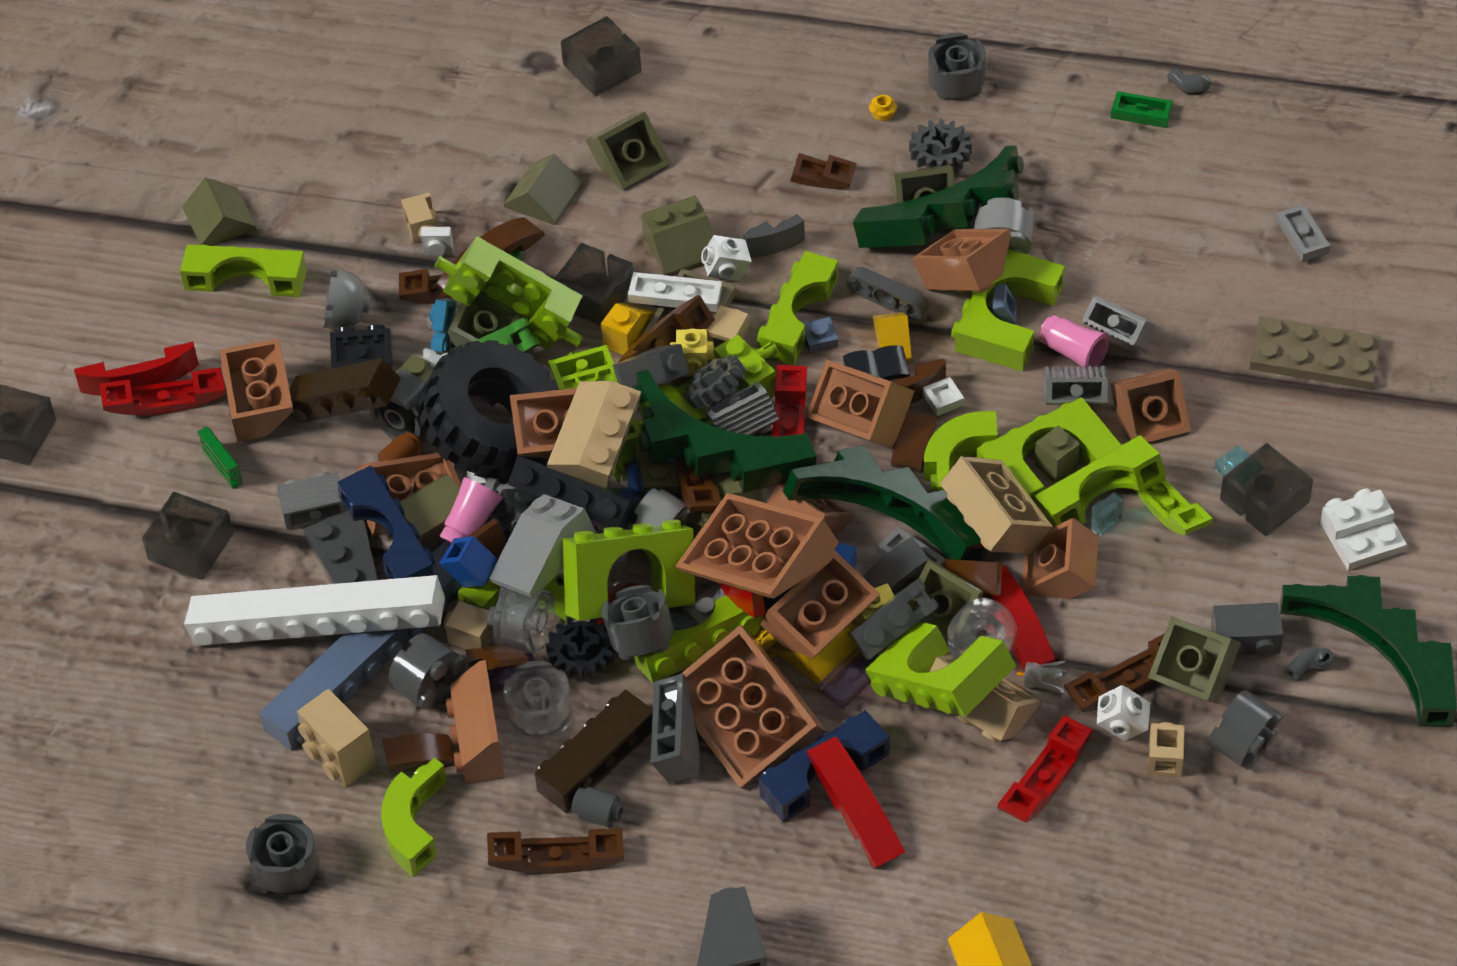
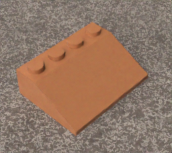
(758, 546)
(748, 707)

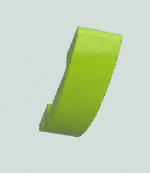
(1173, 508)

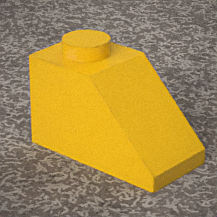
(624, 326)

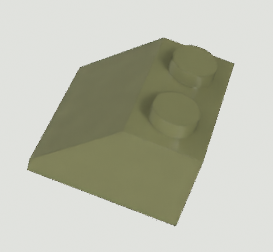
(628, 150)
(920, 182)
(677, 234)
(1194, 660)

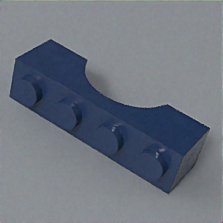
(368, 498)
(787, 785)

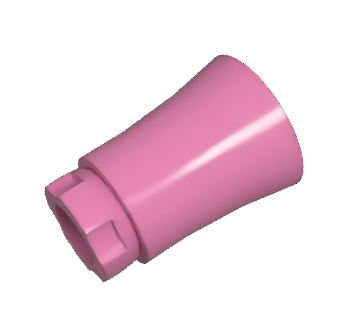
(1075, 341)
(469, 510)

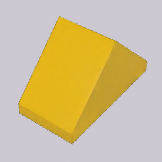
(893, 330)

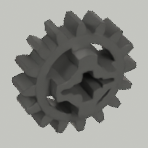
(940, 145)
(714, 382)

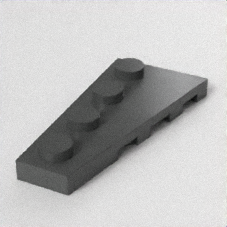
(342, 548)

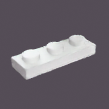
(672, 290)

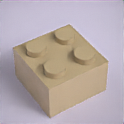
(336, 738)

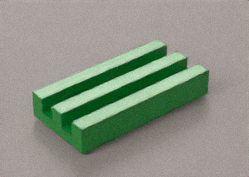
(1142, 110)
(220, 457)

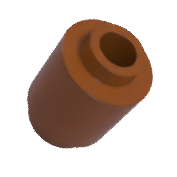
(401, 447)

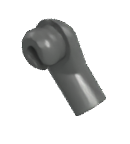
(1189, 83)
(1309, 660)

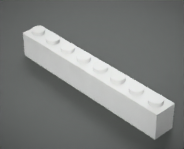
(315, 610)

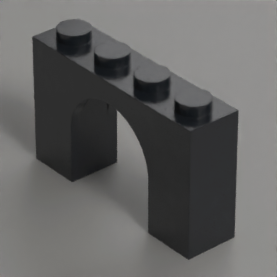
(605, 505)

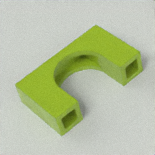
(998, 341)
(1074, 418)
(591, 556)
(955, 689)

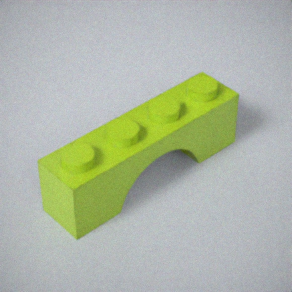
(209, 266)
(810, 282)
(1128, 466)
(692, 643)

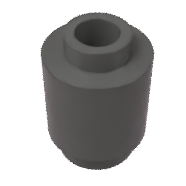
(597, 806)

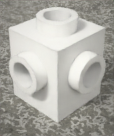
(726, 258)
(1123, 713)

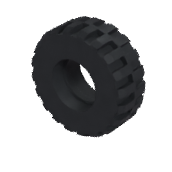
(455, 424)

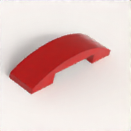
(177, 362)
(163, 397)
(790, 400)
(1030, 642)
(1048, 771)

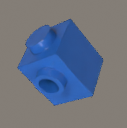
(469, 562)

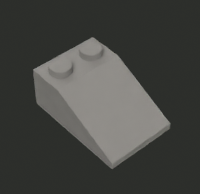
(536, 547)

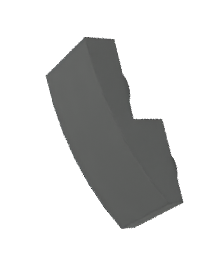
(768, 240)
(897, 566)

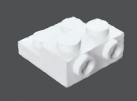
(1362, 528)

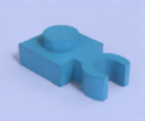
(442, 316)

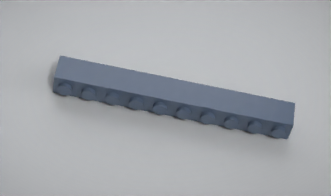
(348, 664)

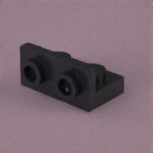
(360, 345)

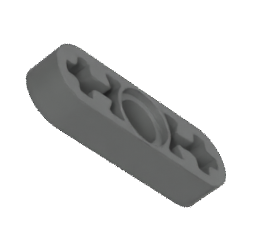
(873, 287)

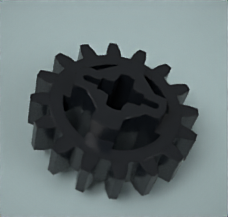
(567, 641)

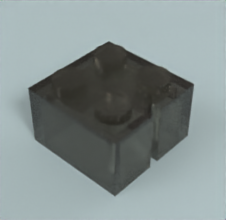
(601, 56)
(587, 275)
(24, 424)
(1266, 489)
(194, 532)

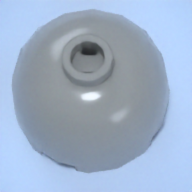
(344, 300)

